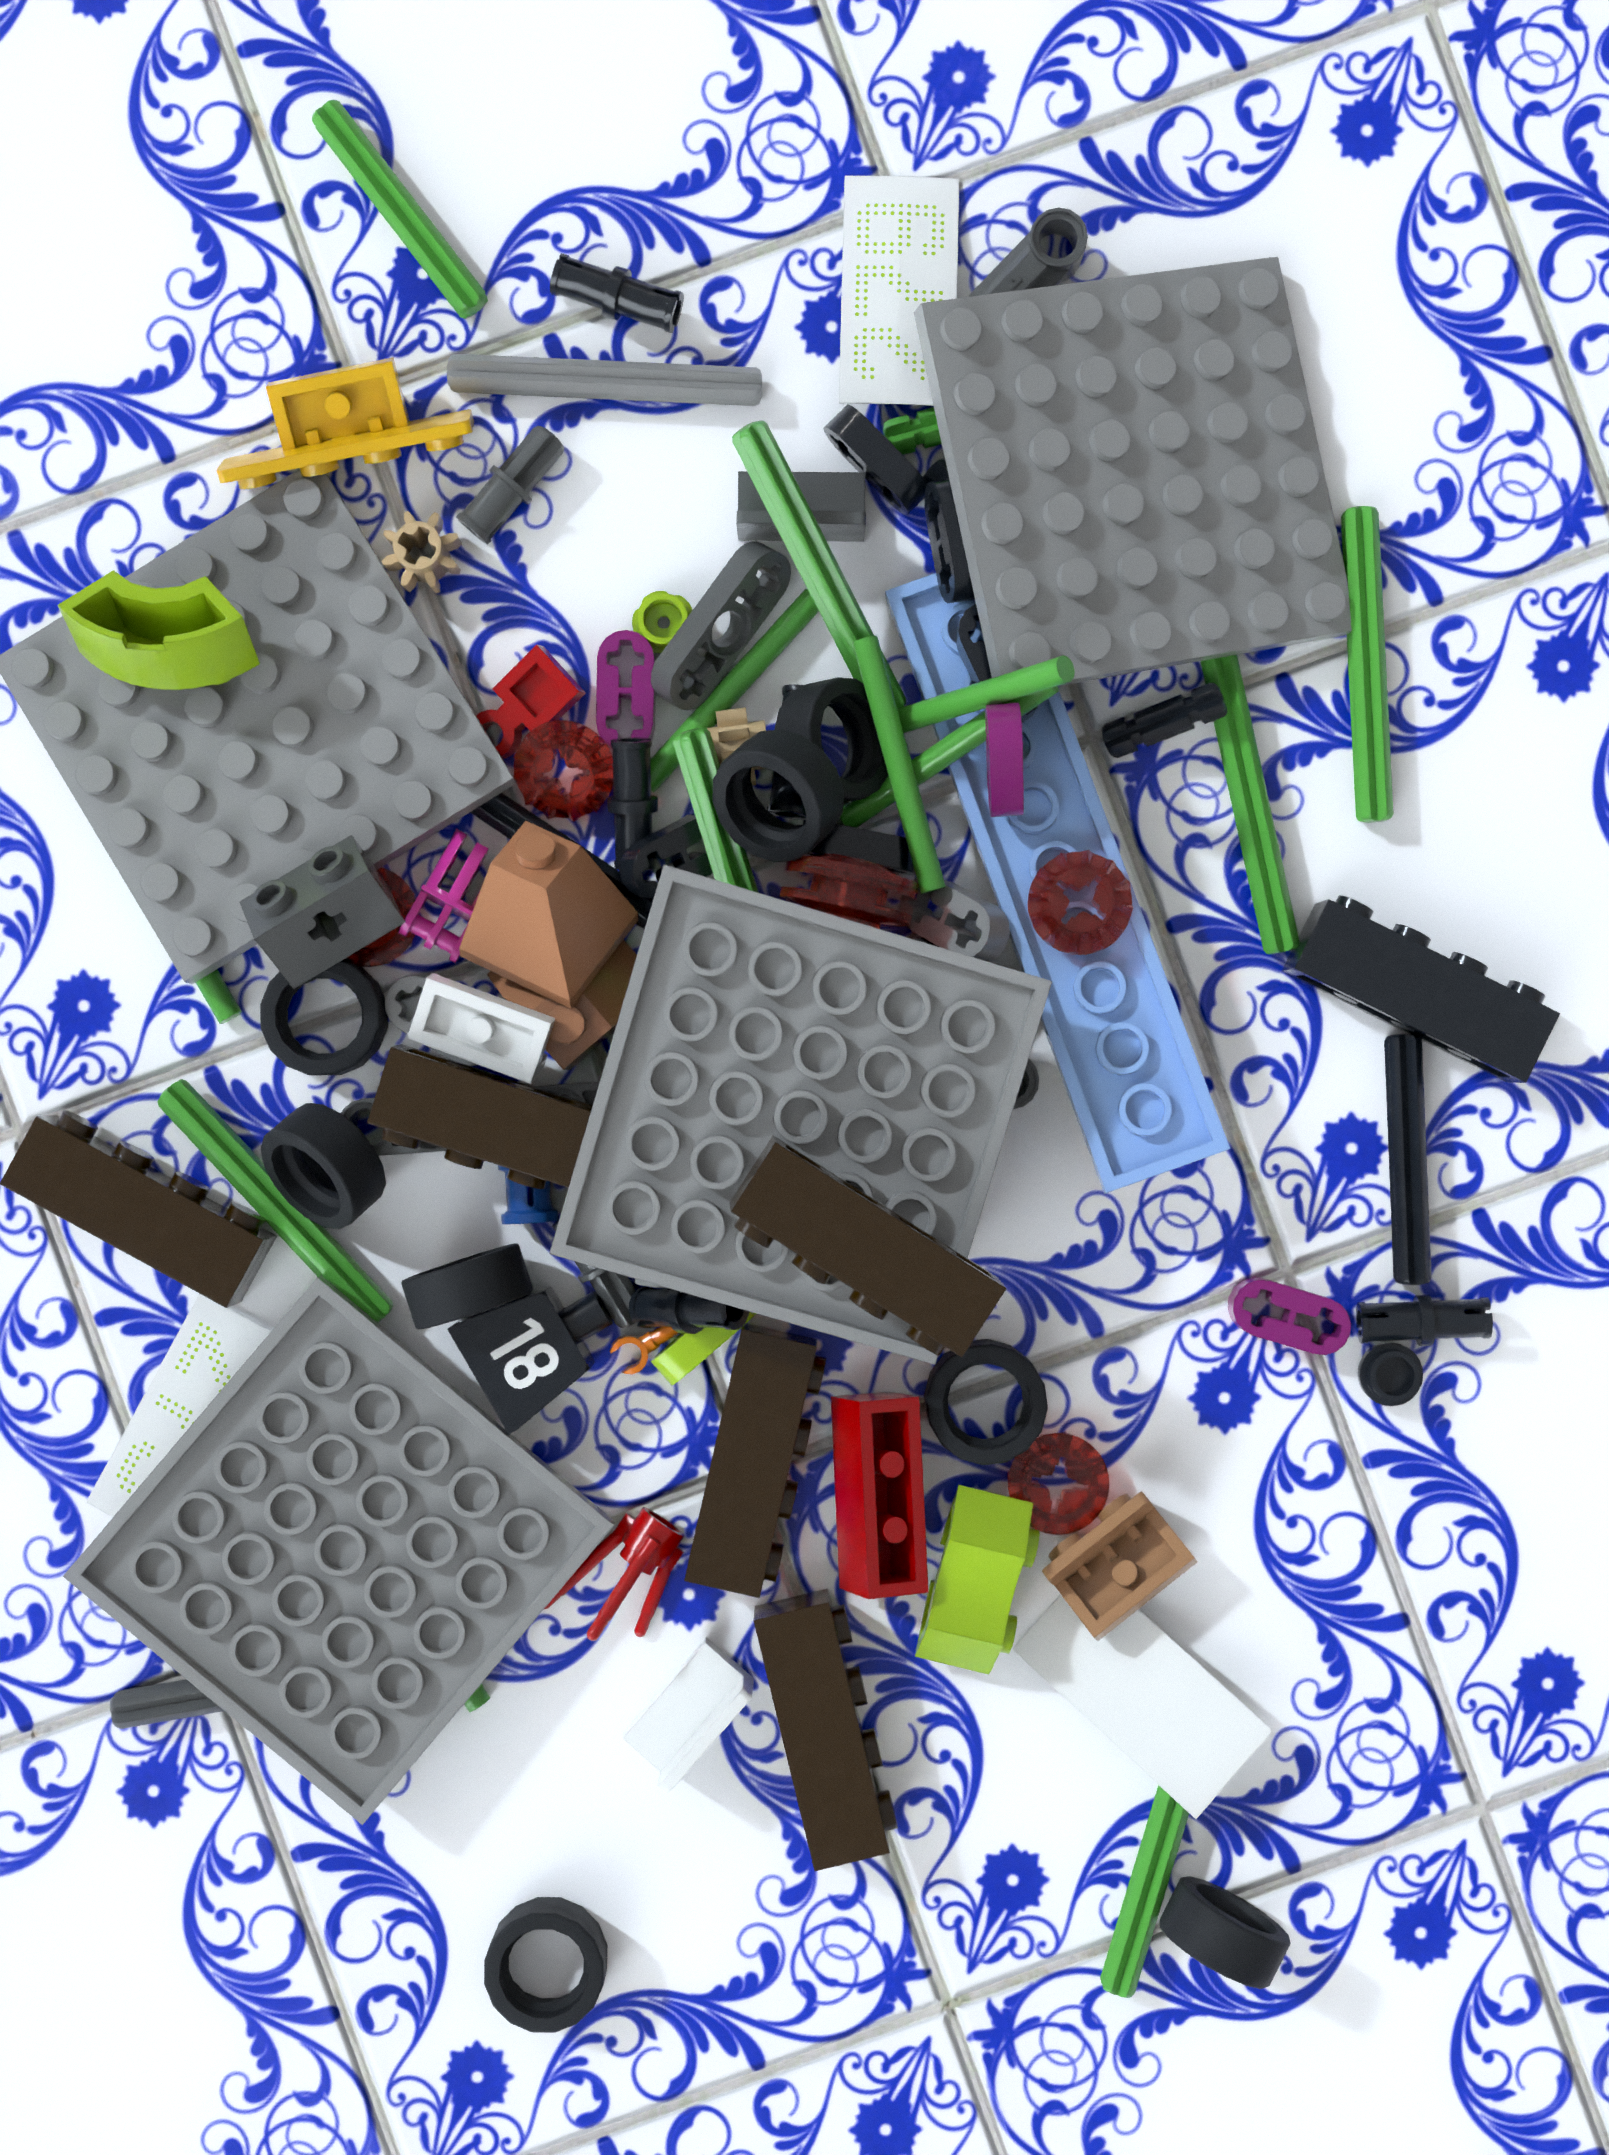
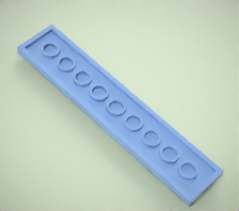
(1107, 1010)

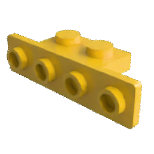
(339, 418)

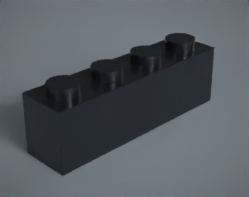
(1422, 990)

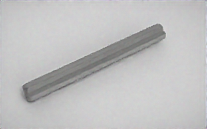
(604, 379)

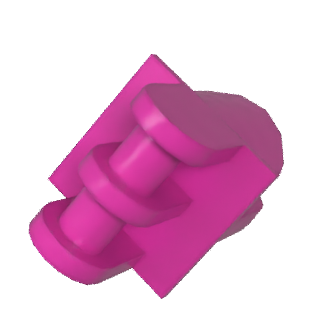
(451, 902)

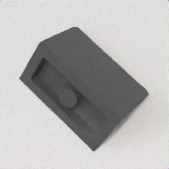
(833, 497)

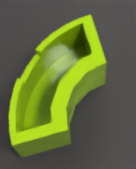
(160, 635)
(974, 1587)

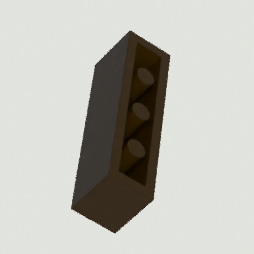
(479, 1117)
(138, 1208)
(865, 1247)
(752, 1461)
(823, 1730)

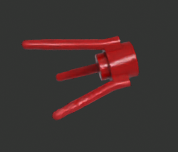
(648, 1544)

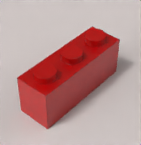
(879, 1494)

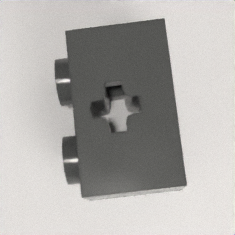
(321, 911)

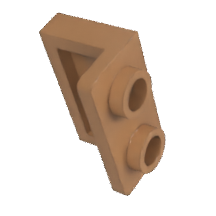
(1117, 1563)

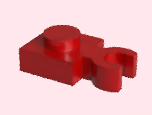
(532, 695)

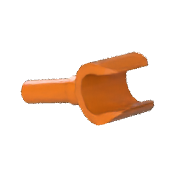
(647, 1343)

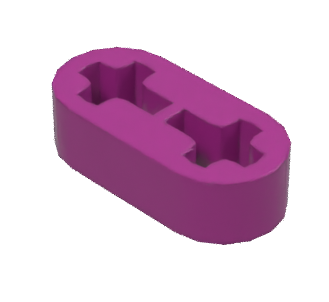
(610, 691)
(1004, 759)
(1285, 1330)

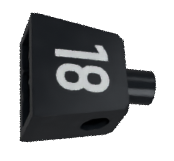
(529, 1350)

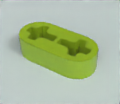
(689, 1351)

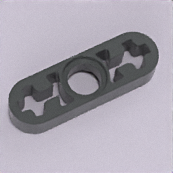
(734, 580)

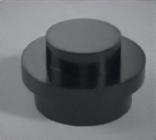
(1390, 1373)

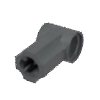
(1027, 263)

